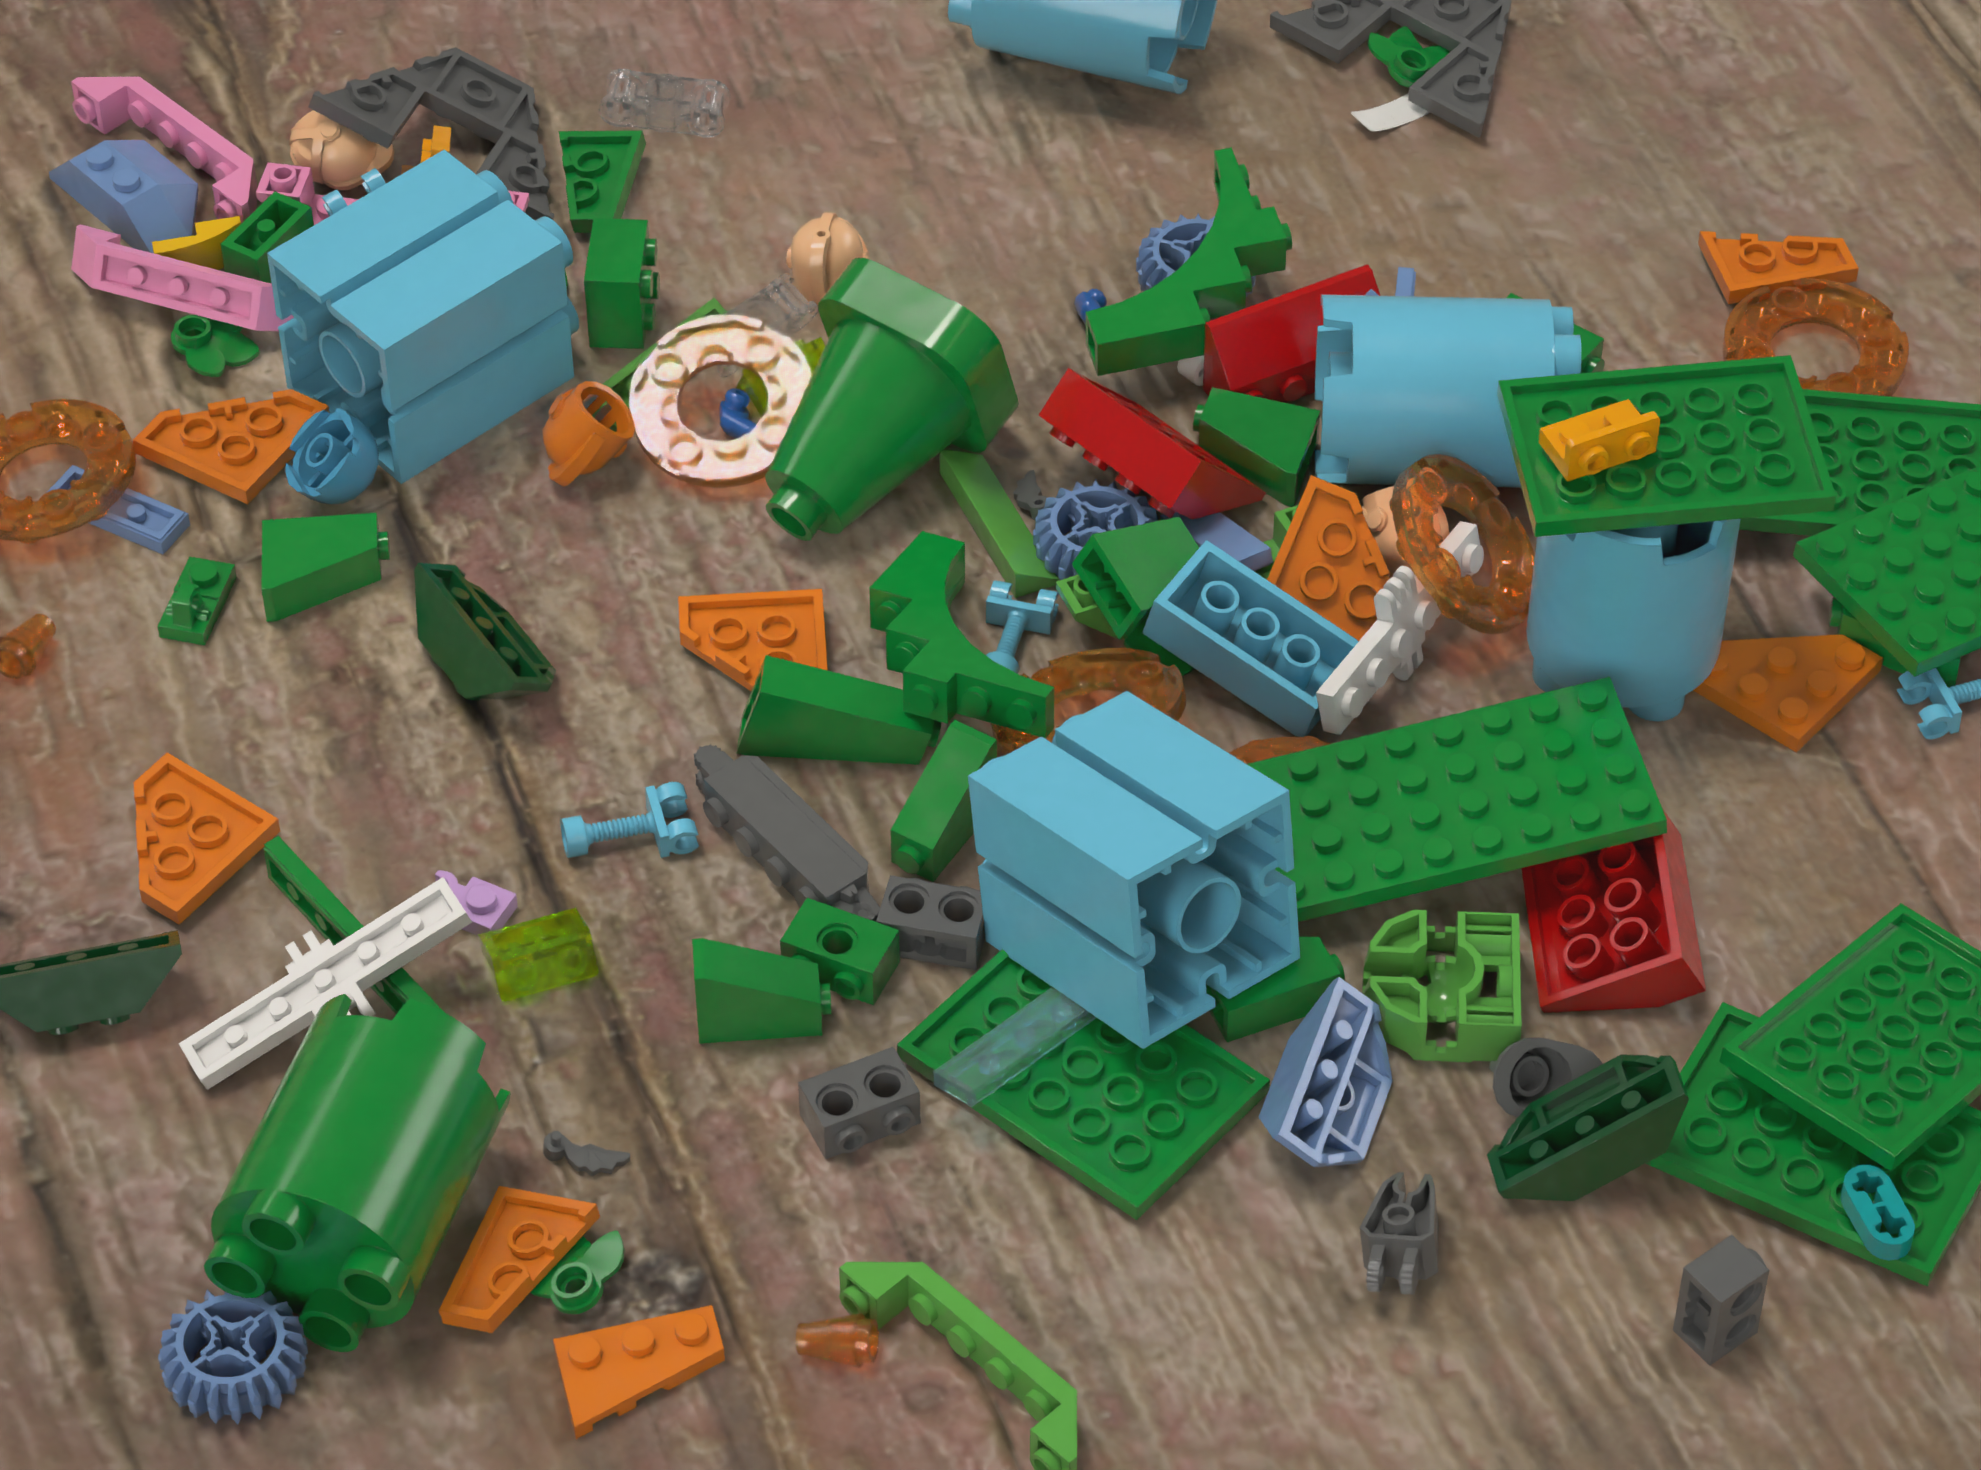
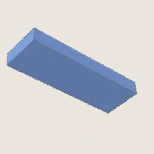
(136, 517)
(1229, 538)

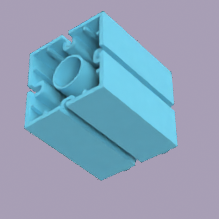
(426, 311)
(1135, 867)

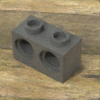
(935, 921)
(859, 1103)
(1721, 1299)

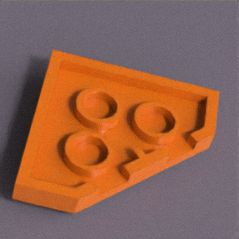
(231, 444)
(1331, 558)
(742, 628)
(1789, 683)
(192, 836)

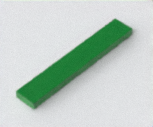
(331, 917)

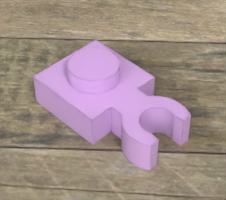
(484, 903)

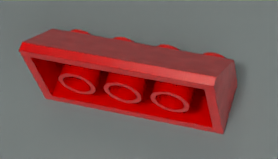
(1273, 344)

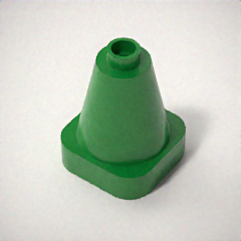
(885, 398)

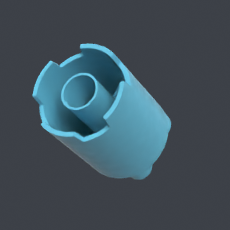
(1099, 37)
(1424, 378)
(1633, 610)

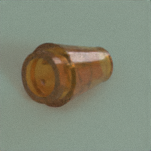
(25, 646)
(840, 1339)

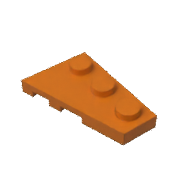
(1752, 264)
(512, 1253)
(622, 1363)

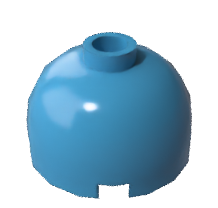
(332, 458)

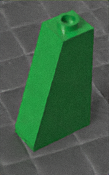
(830, 717)

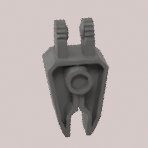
(1401, 1234)

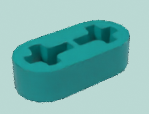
(1869, 1215)

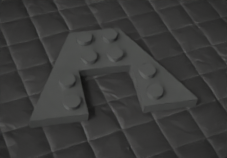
(1454, 87)
(463, 92)

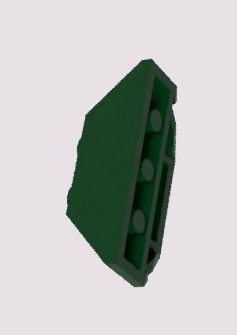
(476, 637)
(87, 983)
(1591, 1130)

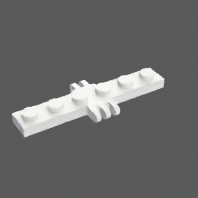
(1396, 637)
(322, 975)

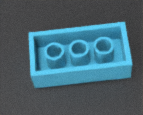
(1248, 637)

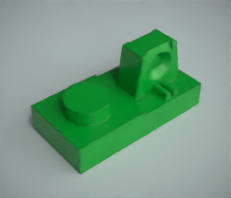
(197, 600)

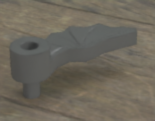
(1029, 494)
(583, 1158)

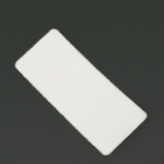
(1390, 114)

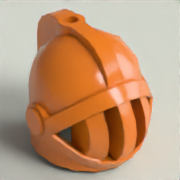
(583, 442)

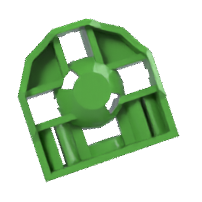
(1453, 994)

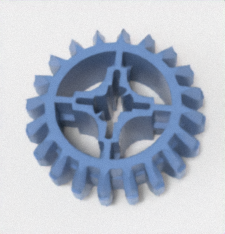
(1170, 248)
(1084, 513)
(229, 1372)

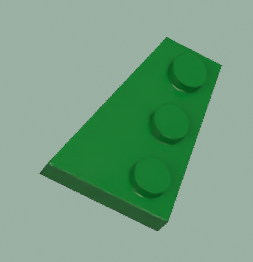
(599, 173)

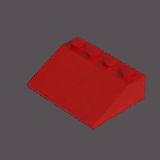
(1143, 450)
(1614, 927)

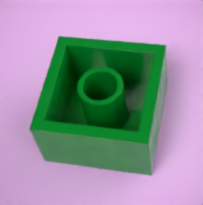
(620, 283)

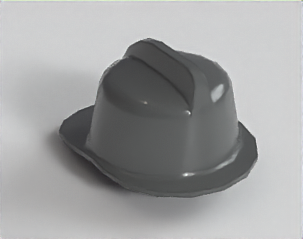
(1535, 1069)

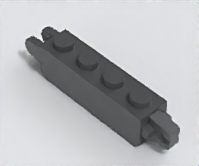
(782, 832)

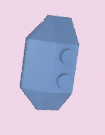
(132, 191)
(1331, 1080)

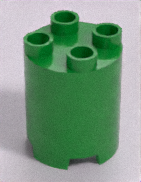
(357, 1169)

